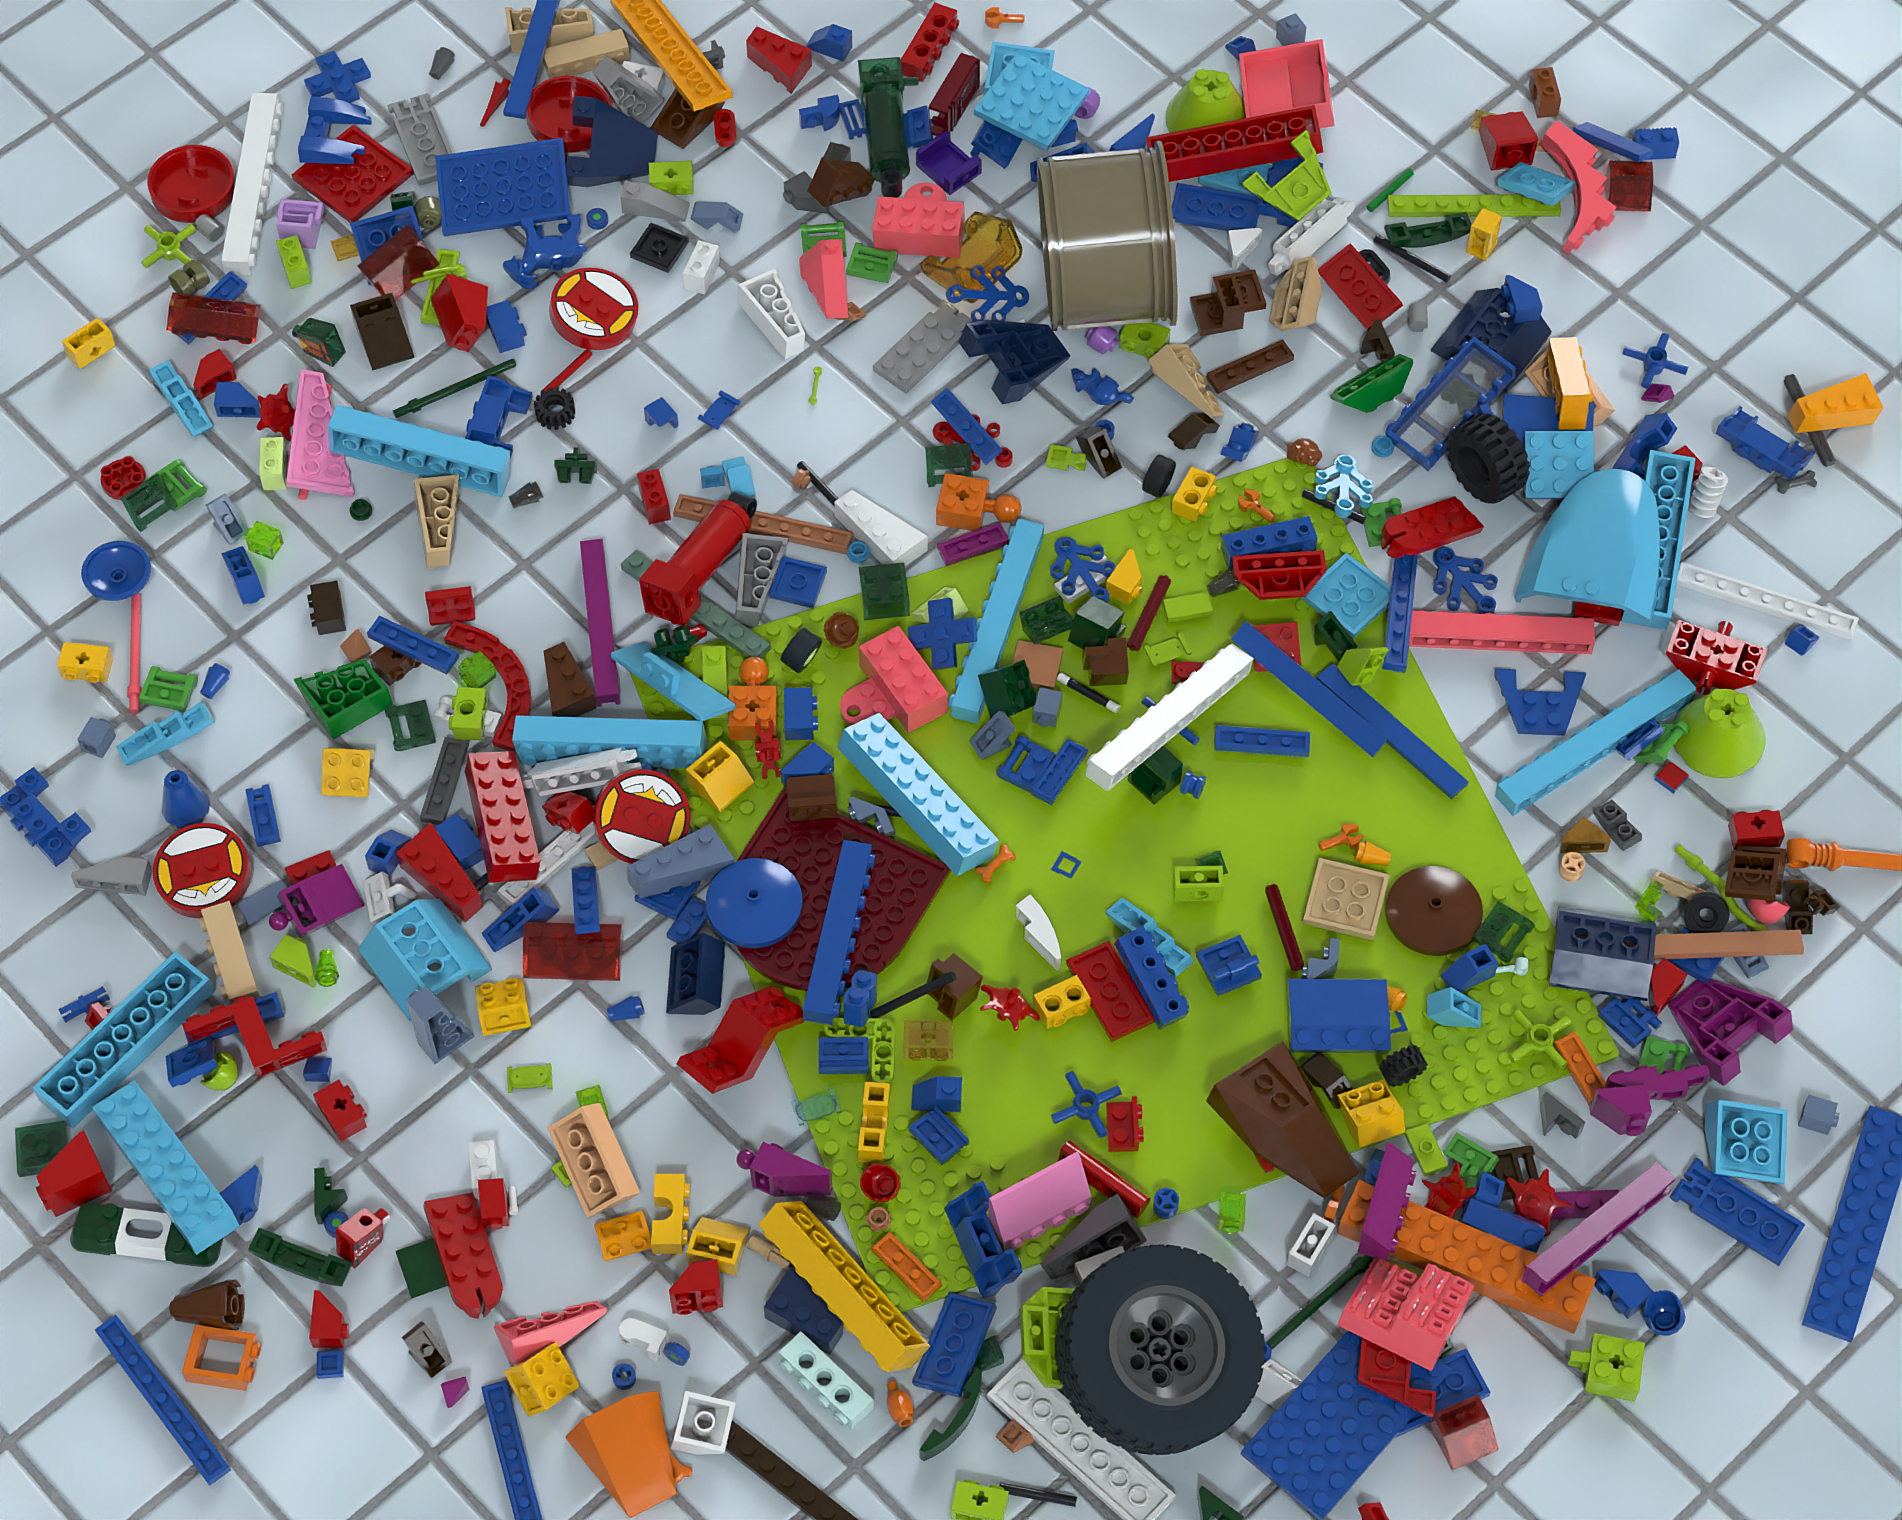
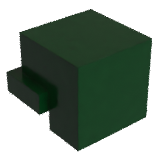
(1096, 623)
(1157, 775)

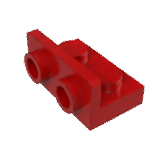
(450, 605)
(1123, 1126)

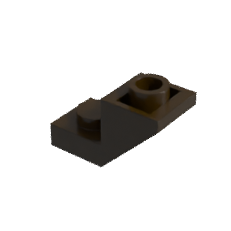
(1191, 431)
(1799, 915)
(1327, 1076)

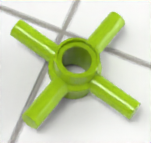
(167, 245)
(1538, 1047)

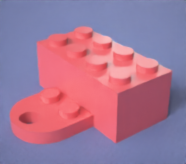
(920, 223)
(896, 684)

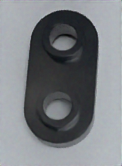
(1377, 264)

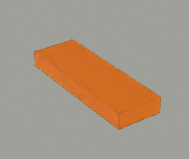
(1580, 1065)
(906, 1267)

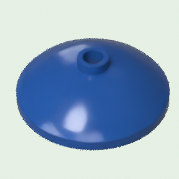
(113, 562)

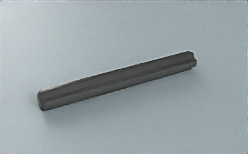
(1817, 437)

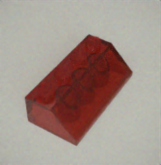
(213, 318)
(560, 953)

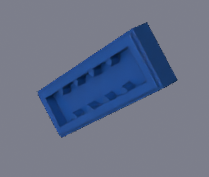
(1059, 771)

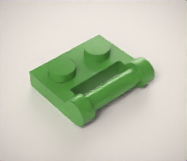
(809, 242)
(871, 267)
(176, 489)
(1376, 519)
(167, 694)
(1658, 749)
(1656, 1053)

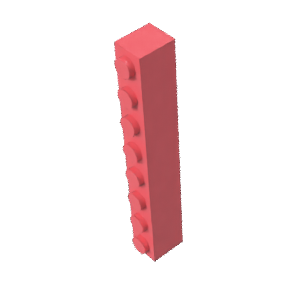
(1502, 632)

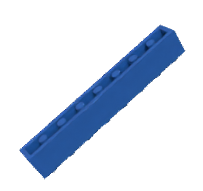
(838, 932)

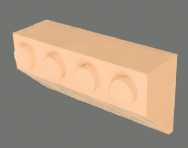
(1540, 377)
(593, 1159)

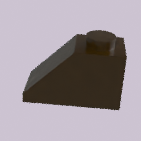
(1099, 451)

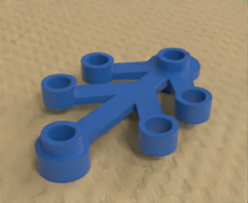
(991, 294)
(1080, 567)
(1463, 579)

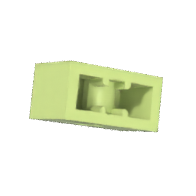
(273, 463)

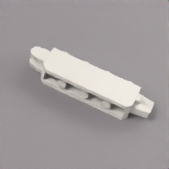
(1310, 233)
(578, 771)

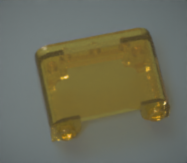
(989, 243)

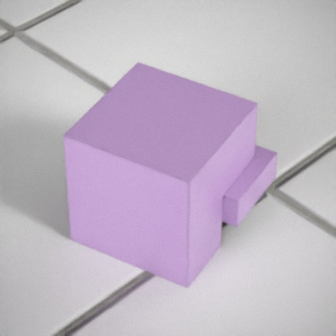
(300, 219)

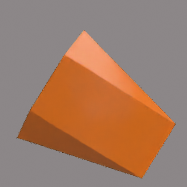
(628, 1451)

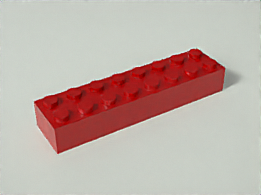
(1237, 143)

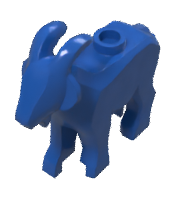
(546, 251)

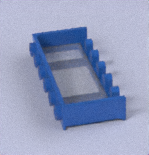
(1450, 400)

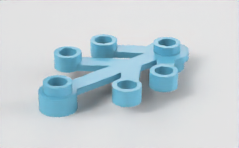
(1346, 467)

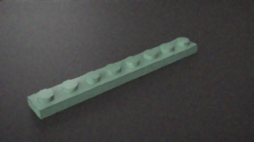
(709, 615)

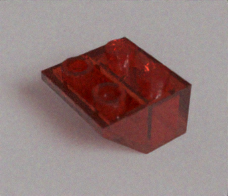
(1630, 185)
(1464, 1432)

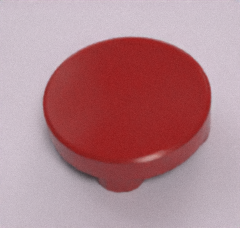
(122, 477)

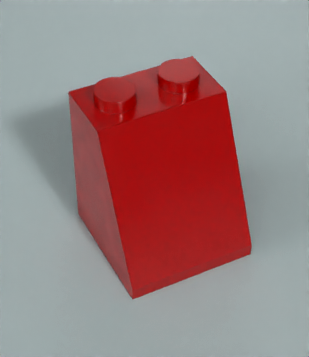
(1508, 140)
(460, 310)
(72, 1177)

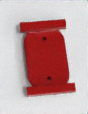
(1183, 670)

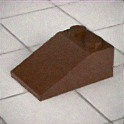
(680, 123)

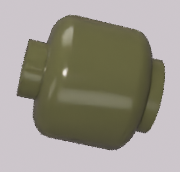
(428, 212)

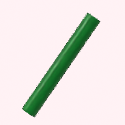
(1390, 190)

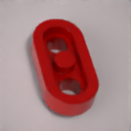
(724, 128)

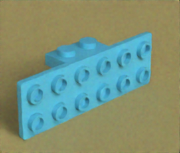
(673, 681)

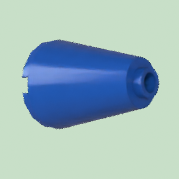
(183, 800)

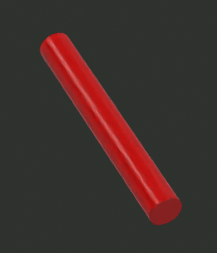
(569, 370)

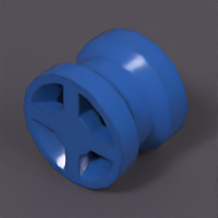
(1193, 784)
(1166, 1197)

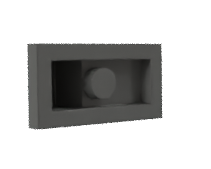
(1555, 1113)

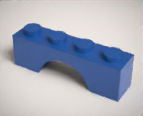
(1651, 434)

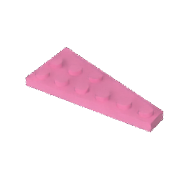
(310, 460)

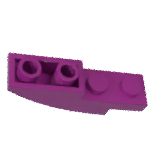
(1664, 1086)

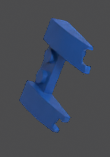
(315, 146)

